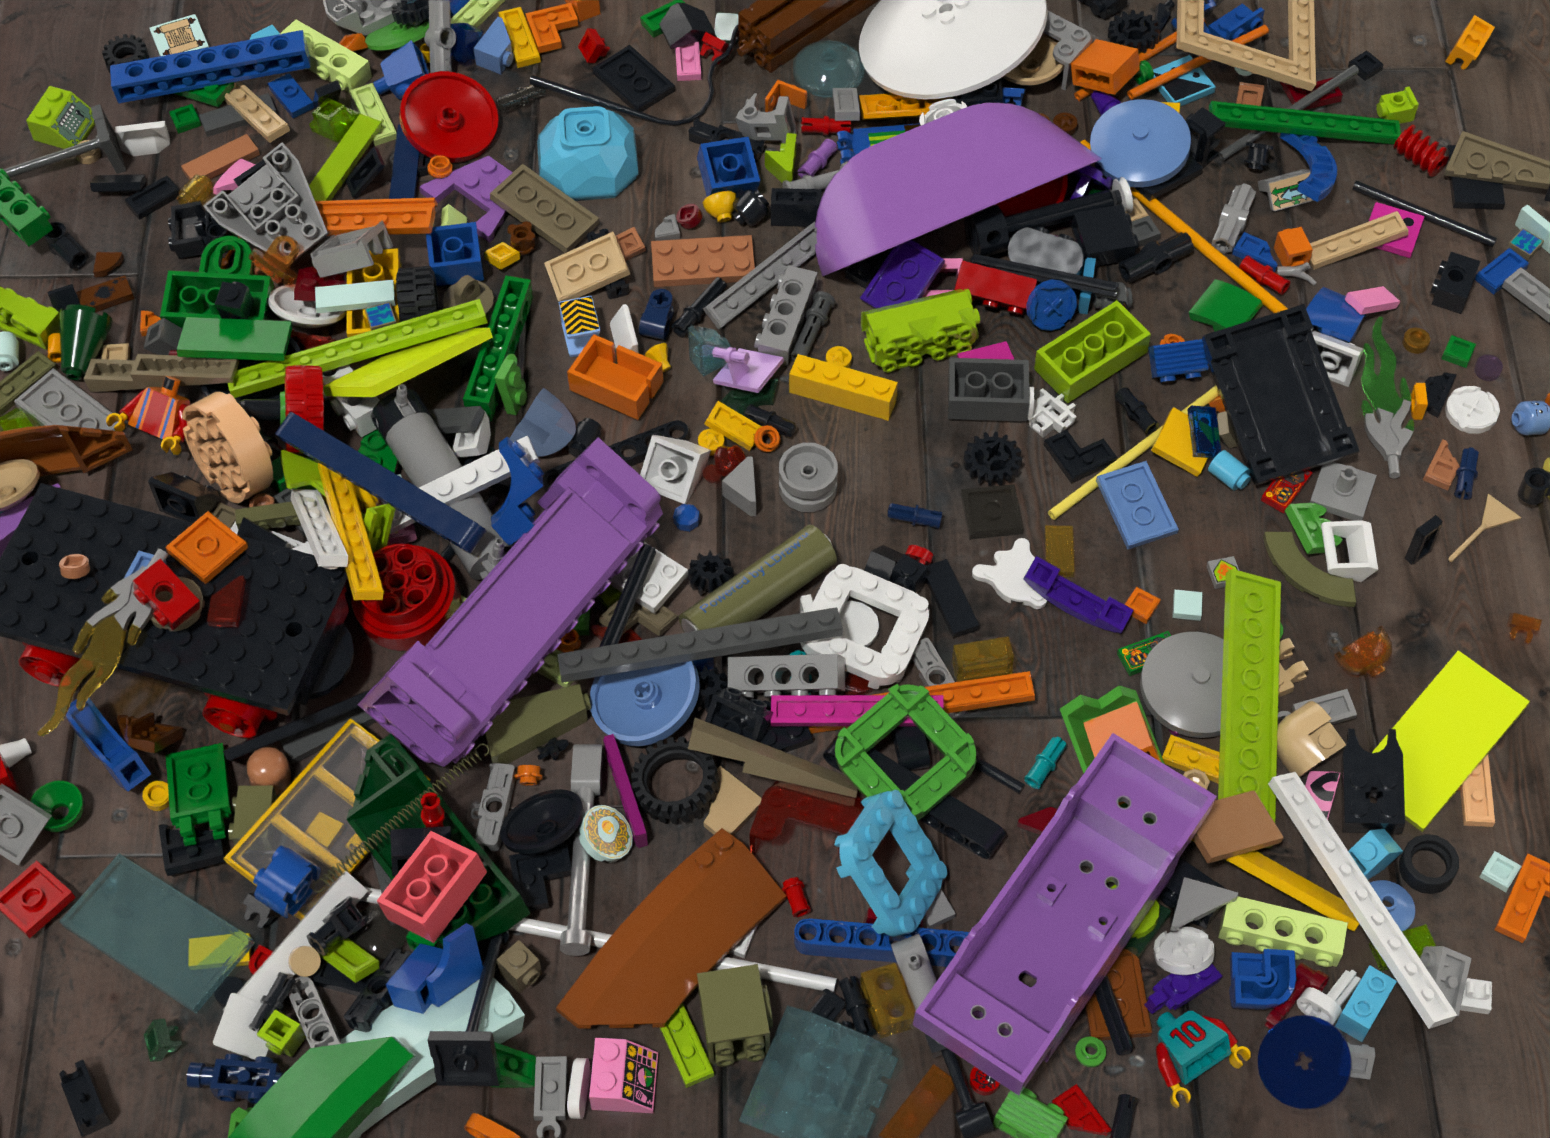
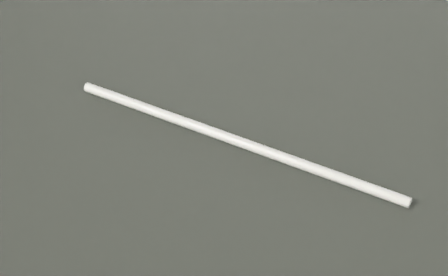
(598, 939)

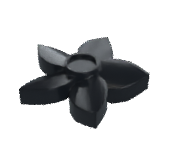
(553, 748)

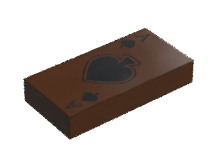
(106, 294)

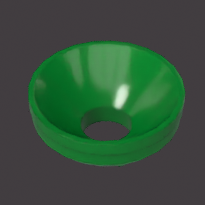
(56, 795)

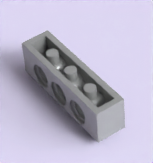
(787, 313)
(830, 680)

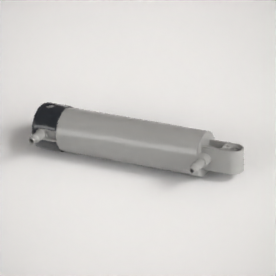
(426, 456)

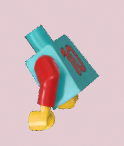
(1192, 1047)

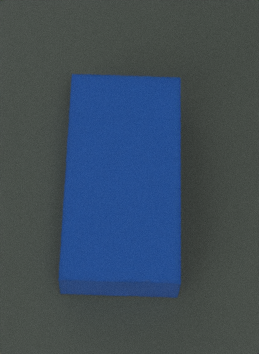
(1500, 269)

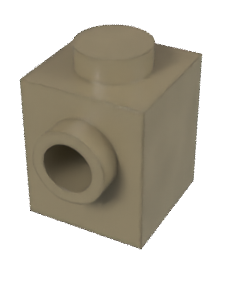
(519, 966)

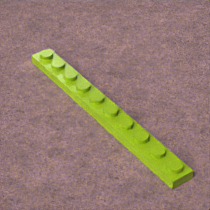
(362, 346)

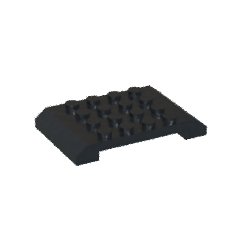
(1278, 395)

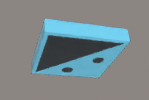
(1186, 87)

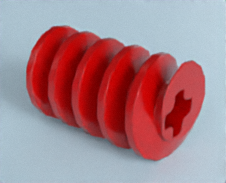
(1420, 151)

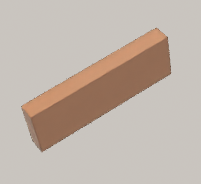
(222, 158)

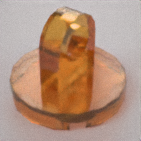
(275, 263)

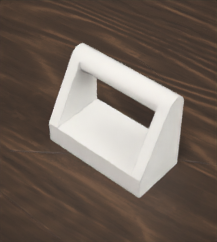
(1359, 546)

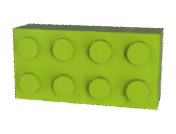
(1092, 351)

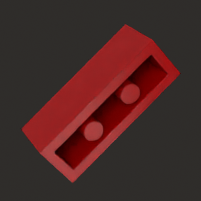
(995, 287)

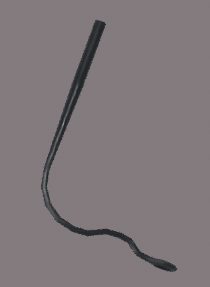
(596, 100)

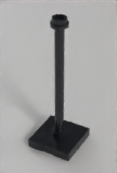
(470, 1055)

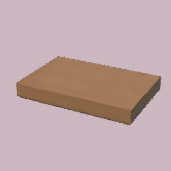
(1236, 827)

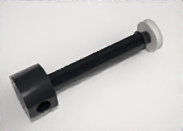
(990, 231)

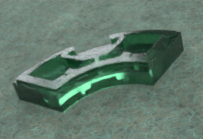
(741, 399)

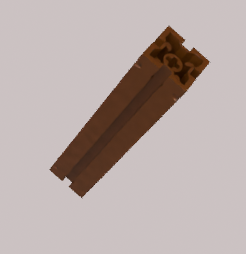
(781, 28)

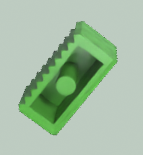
(1029, 1118)

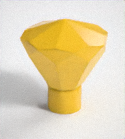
(659, 353)

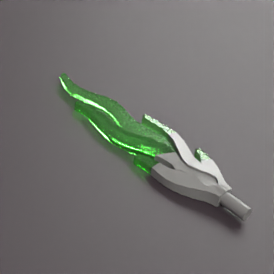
(1390, 408)

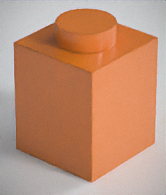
(1293, 247)

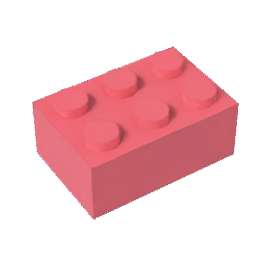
(432, 886)

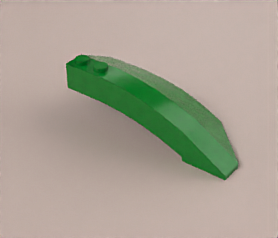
(328, 1091)

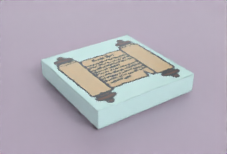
(178, 36)

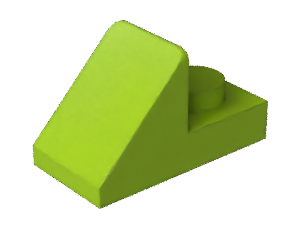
(782, 163)

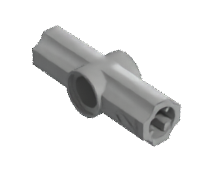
(440, 36)
(1233, 218)

